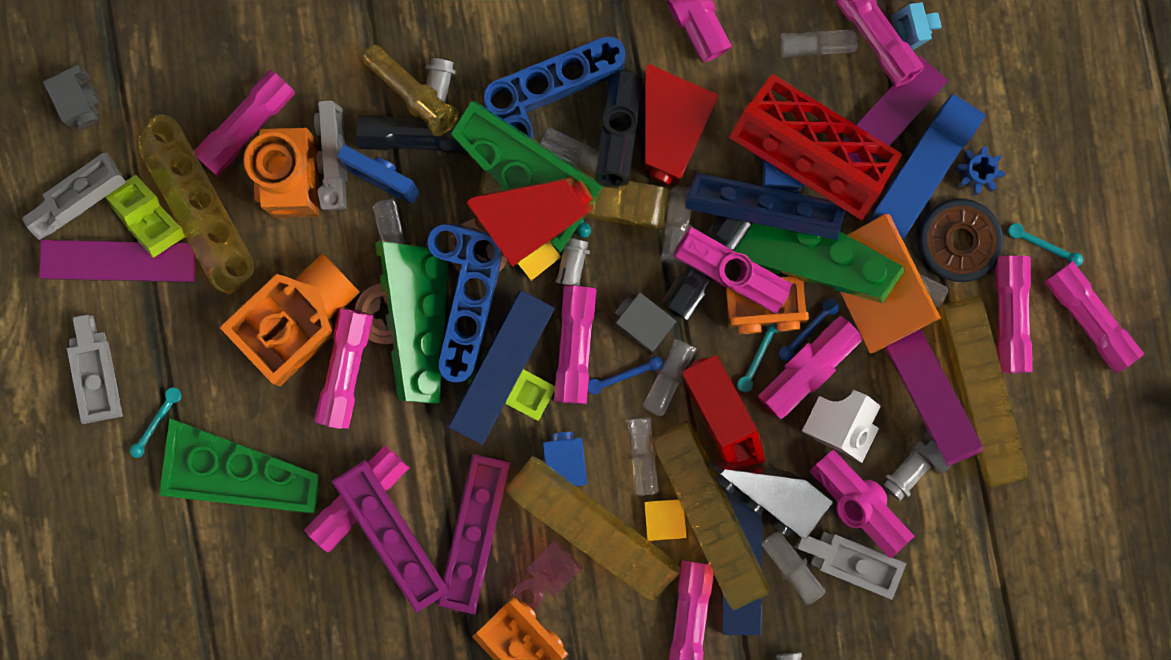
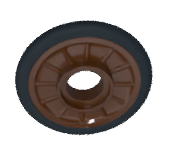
(937, 245)

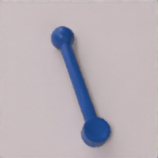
(830, 307)
(595, 386)

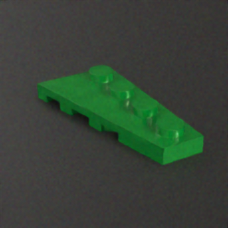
(515, 157)
(821, 260)
(416, 316)
(223, 471)

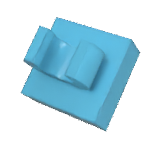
(914, 25)

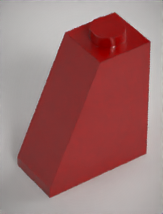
(672, 123)
(531, 214)
(723, 412)

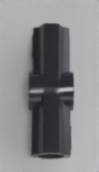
(617, 146)

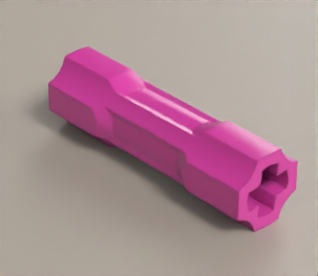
(894, 54)
(263, 102)
(1013, 287)
(577, 320)
(1111, 340)
(337, 396)
(337, 519)
(691, 613)

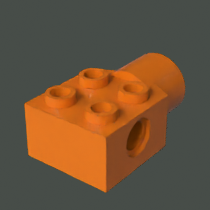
(284, 172)
(290, 319)

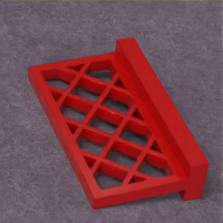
(812, 160)

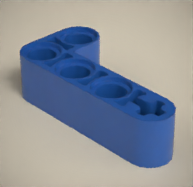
(558, 85)
(928, 162)
(464, 303)

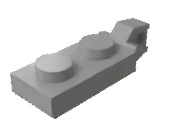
(330, 126)
(74, 195)
(93, 373)
(854, 563)

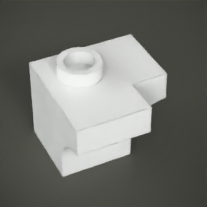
(844, 424)

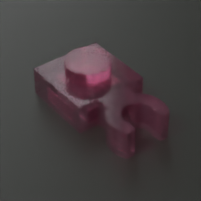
(550, 573)

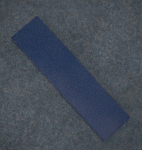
(765, 206)
(501, 367)
(748, 618)

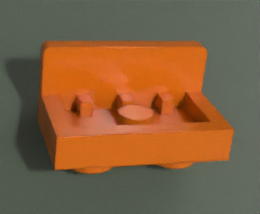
(750, 316)
(518, 635)

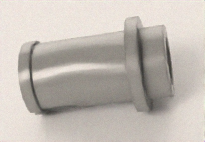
(439, 76)
(572, 262)
(906, 476)

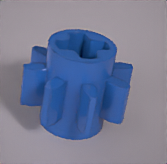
(988, 165)

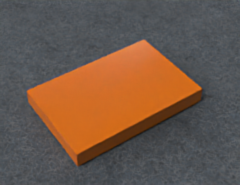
(908, 303)

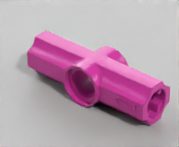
(701, 26)
(753, 282)
(810, 367)
(862, 504)

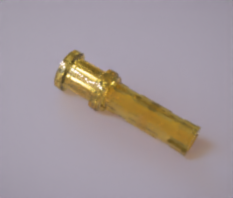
(420, 99)

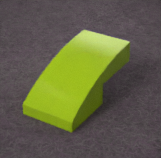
(144, 216)
(529, 393)

